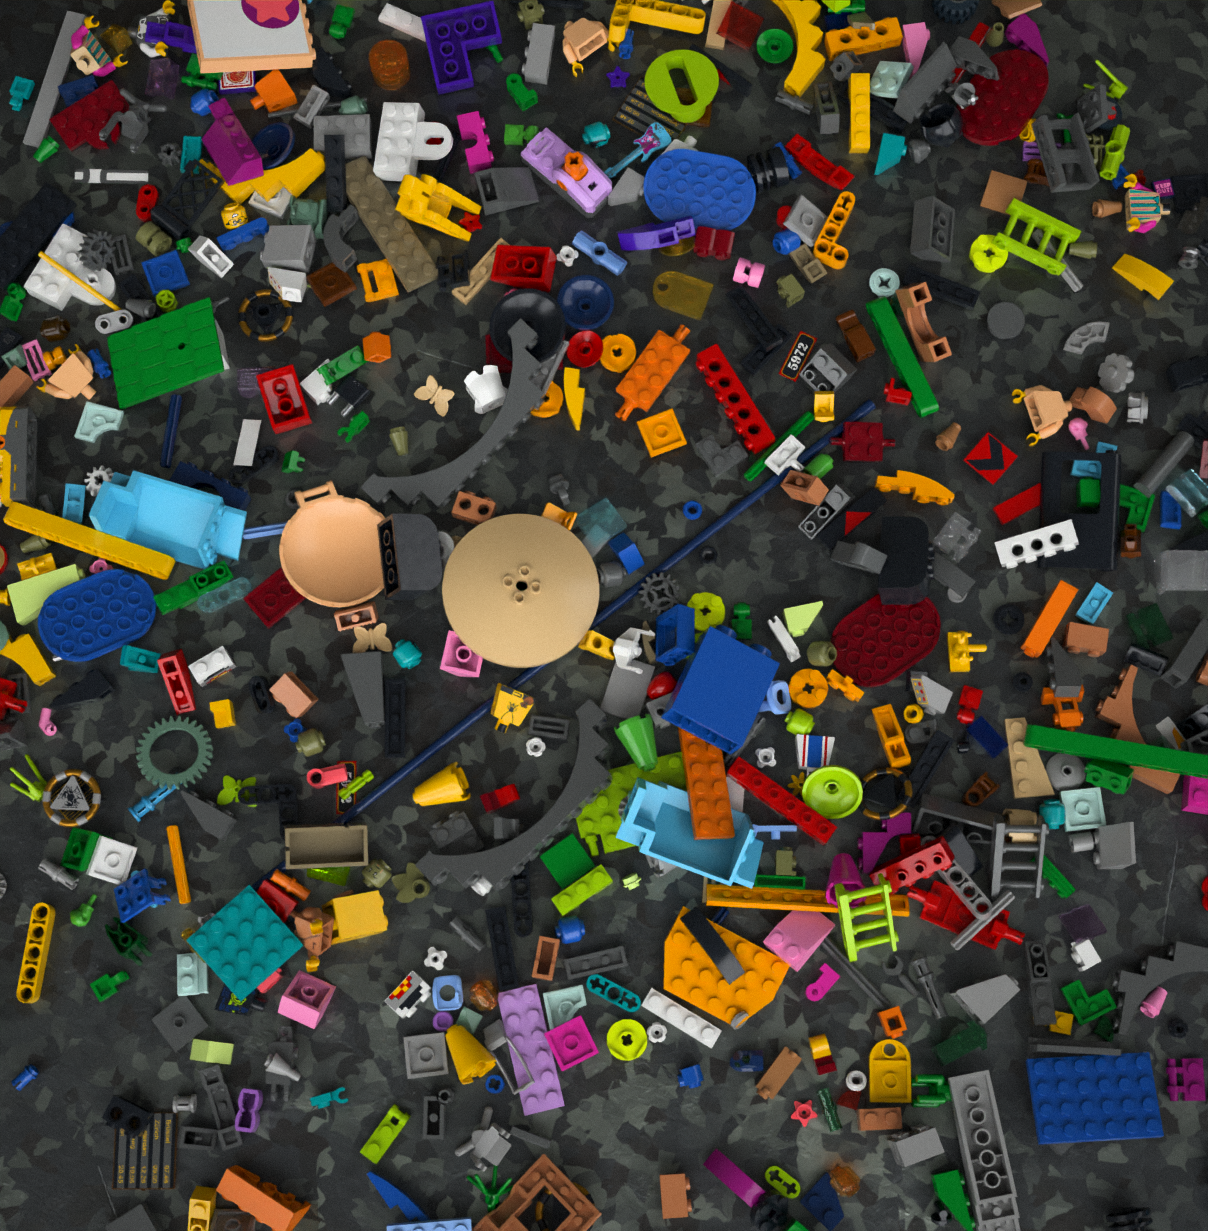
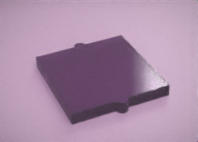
(1082, 924)

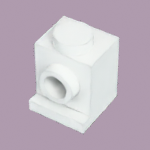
(1084, 955)

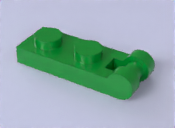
(342, 365)

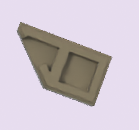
(859, 20)

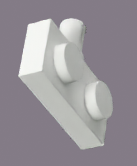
(786, 456)

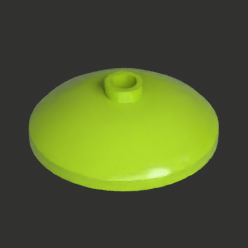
(836, 800)

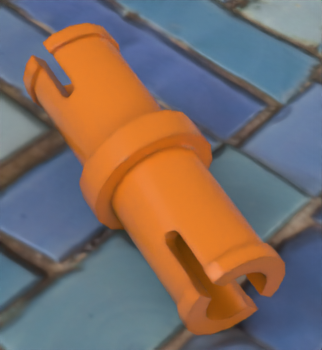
(290, 884)

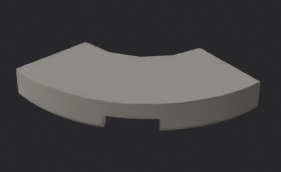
(1085, 335)

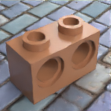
(472, 513)

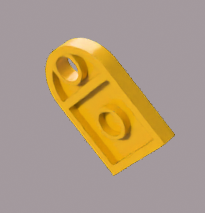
(889, 1074)

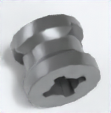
(1189, 257)

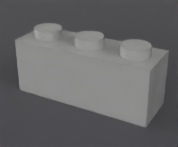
(539, 53)

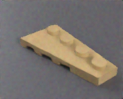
(1025, 764)

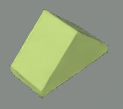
(211, 1051)

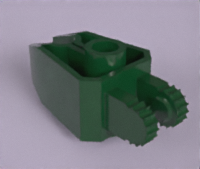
(128, 941)

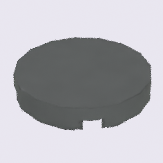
(1005, 320)

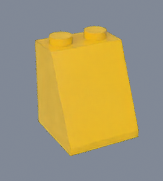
(356, 916)

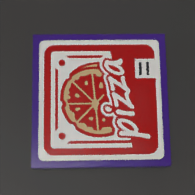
(237, 82)

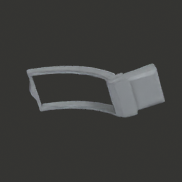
(495, 1037)

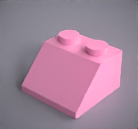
(306, 999)

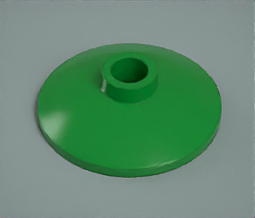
(778, 39)

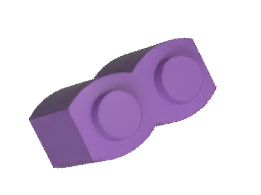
(249, 1104)

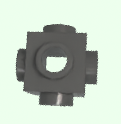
(845, 65)

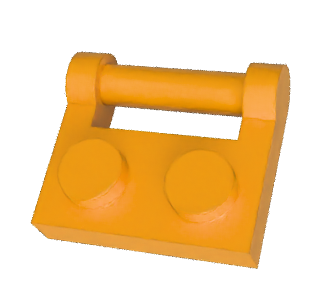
(384, 280)

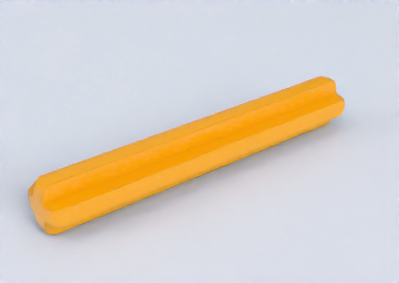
(178, 864)

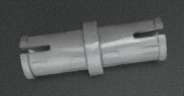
(58, 873)

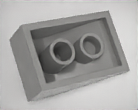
(1114, 846)

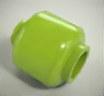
(799, 722)

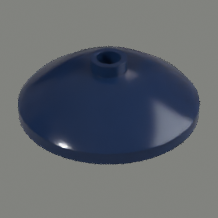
(274, 144)
(586, 291)

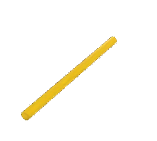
(84, 285)

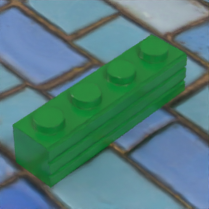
(1056, 879)
(774, 881)

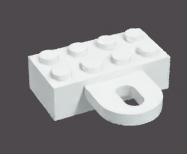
(404, 140)

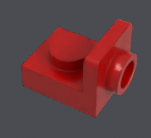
(897, 395)

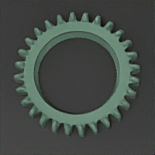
(188, 775)

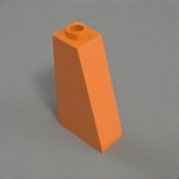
(1048, 619)

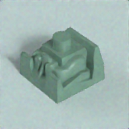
(309, 213)

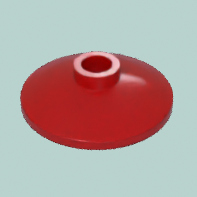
(580, 343)

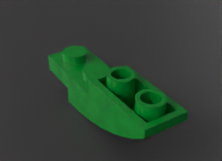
(192, 589)

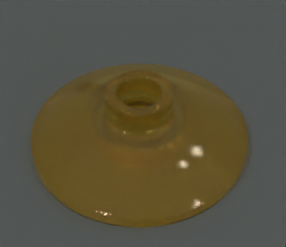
(682, 247)

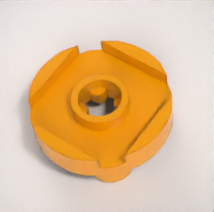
(628, 353)
(552, 405)
(813, 678)

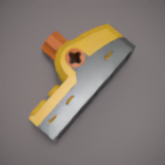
(18, 455)

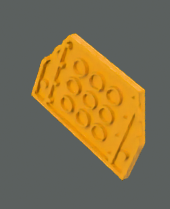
(695, 977)

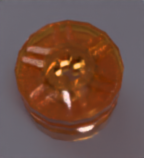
(391, 73)

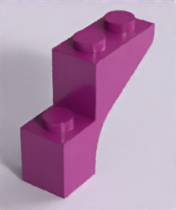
(874, 842)

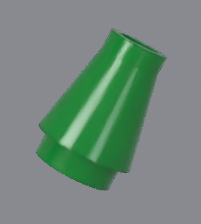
(46, 149)

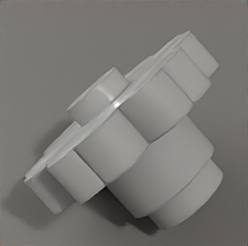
(1115, 373)

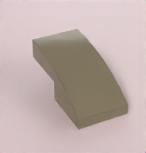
(807, 264)
(646, 641)

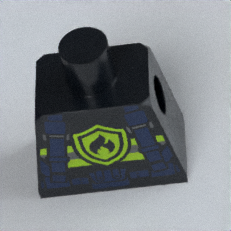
(230, 1003)

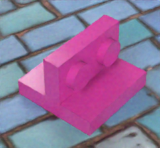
(571, 1043)

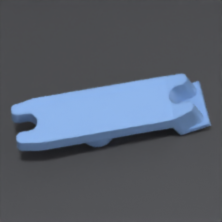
(775, 830)

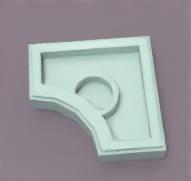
(97, 420)
(563, 1004)

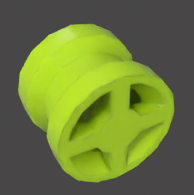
(164, 297)

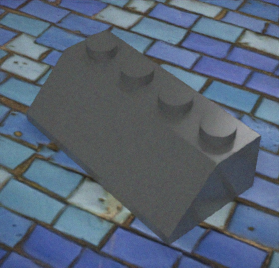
(926, 84)

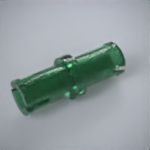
(829, 1109)

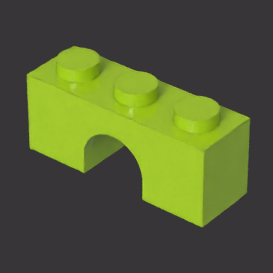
(581, 890)

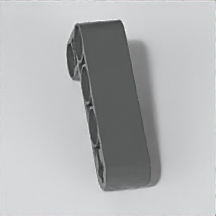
(859, 556)

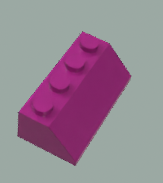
(232, 150)

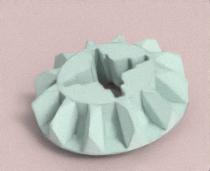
(884, 274)

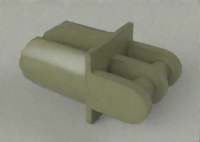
(1096, 150)

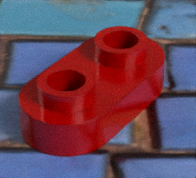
(146, 201)

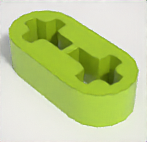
(785, 1178)

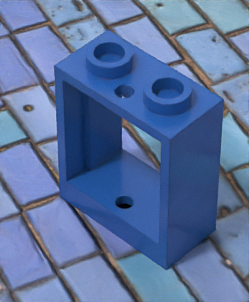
(683, 620)

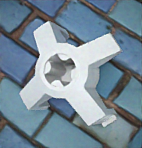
(627, 648)

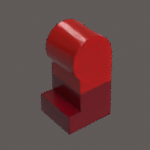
(500, 798)

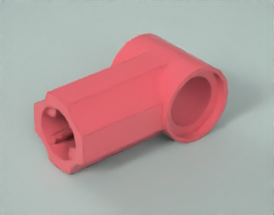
(330, 775)

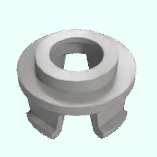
(1139, 407)

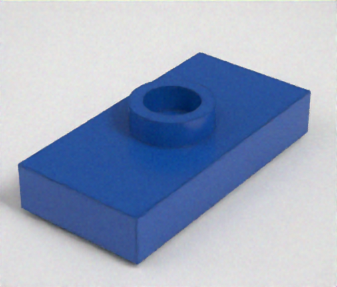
(1169, 511)

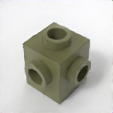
(530, 13)

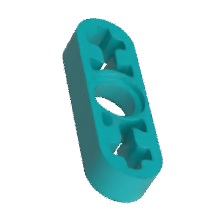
(615, 1001)

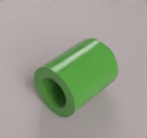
(819, 466)

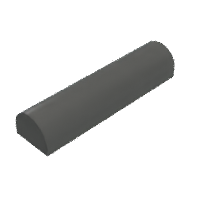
(1164, 463)

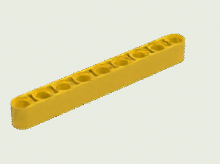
(89, 540)

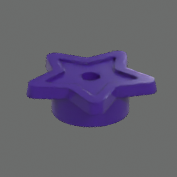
(618, 73)

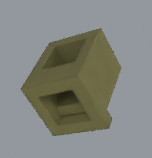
(790, 289)
(785, 862)

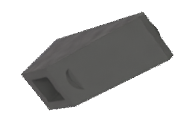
(973, 59)
(828, 509)
(1064, 673)
(210, 818)

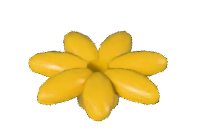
(798, 788)

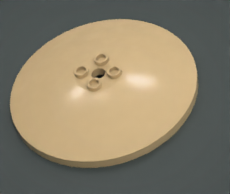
(513, 624)

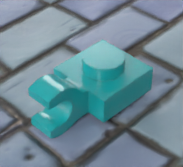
(20, 90)
(324, 1099)

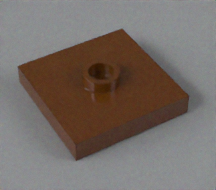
(330, 283)

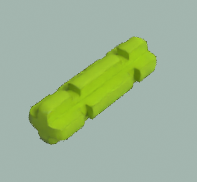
(356, 784)

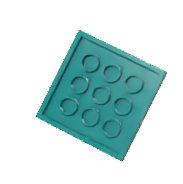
(244, 943)

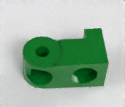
(519, 92)

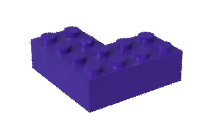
(453, 34)

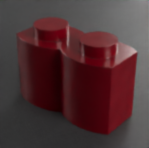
(714, 243)

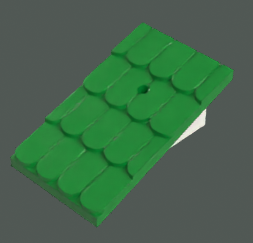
(167, 353)

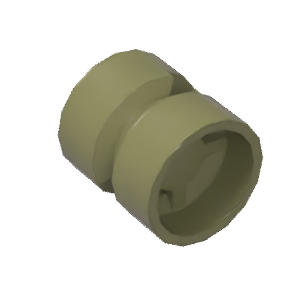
(154, 239)

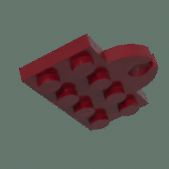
(89, 115)

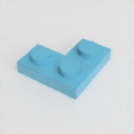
(1091, 468)

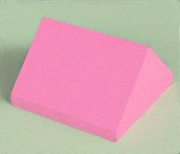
(459, 658)

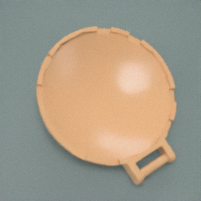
(332, 548)

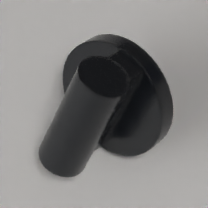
(941, 1216)

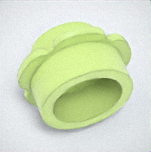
(631, 881)

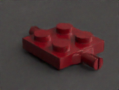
(862, 441)

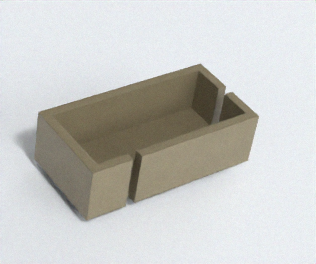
(326, 845)

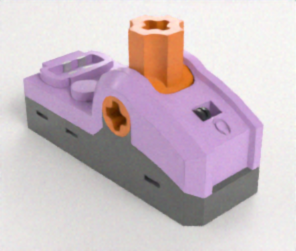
(568, 172)

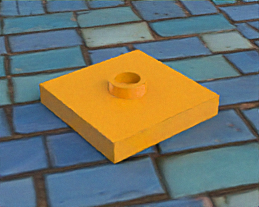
(661, 432)

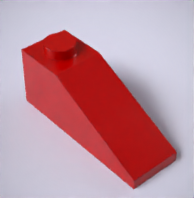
(177, 680)

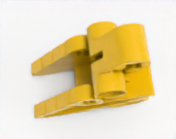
(430, 203)

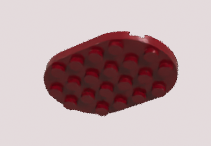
(1005, 104)
(884, 640)

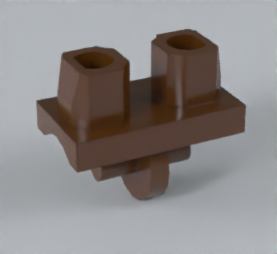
(1131, 541)

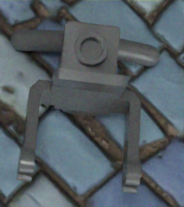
(134, 121)

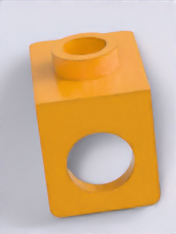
(558, 515)

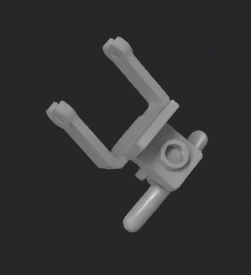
(486, 1142)

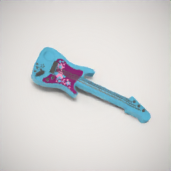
(653, 139)

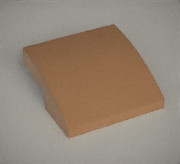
(1013, 8)
(1001, 191)

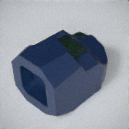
(747, 1061)

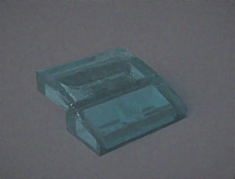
(1189, 492)
(600, 522)

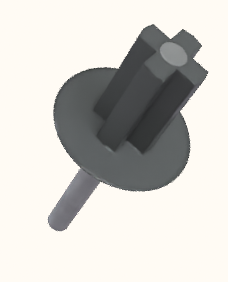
(964, 93)

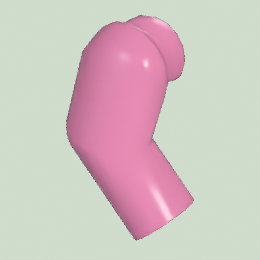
(45, 723)

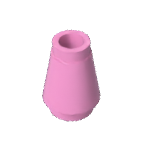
(1153, 1002)

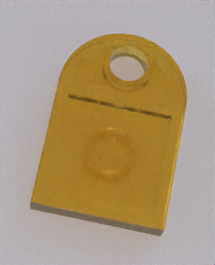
(684, 294)

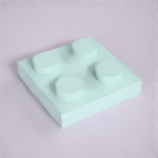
(890, 78)
(1083, 809)

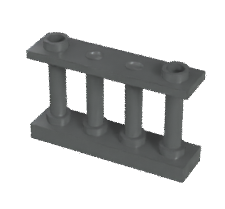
(999, 846)

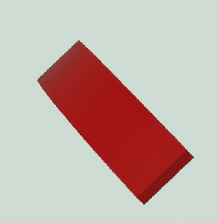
(817, 164)

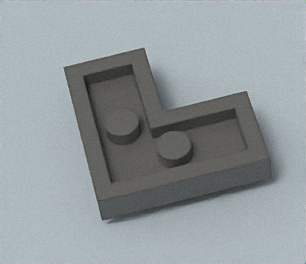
(720, 459)

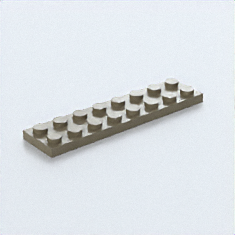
(387, 226)

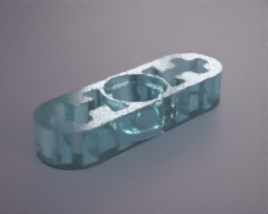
(213, 605)

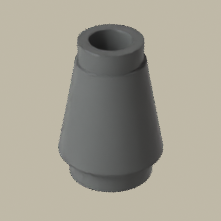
(141, 307)

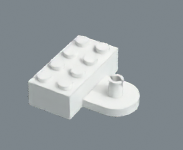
(56, 288)

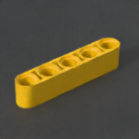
(29, 961)

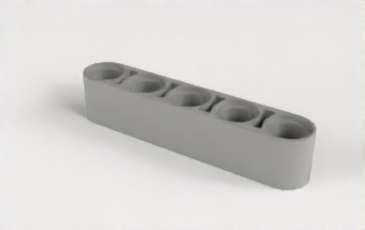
(963, 885)

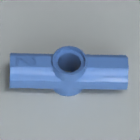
(590, 246)

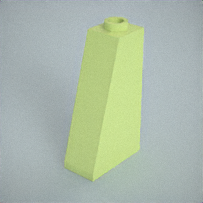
(30, 594)

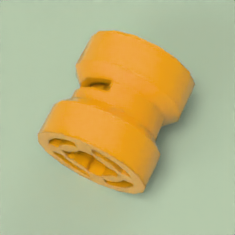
(54, 357)

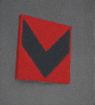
(990, 458)

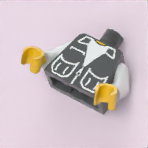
(139, 32)

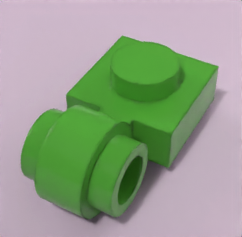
(515, 134)

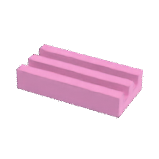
(41, 374)

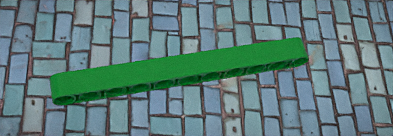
(1116, 751)

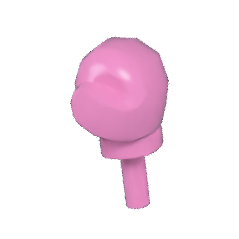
(1078, 430)

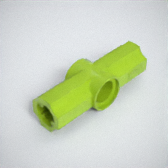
(1114, 152)

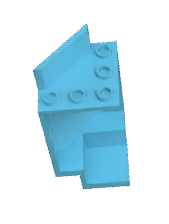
(169, 518)
(661, 826)

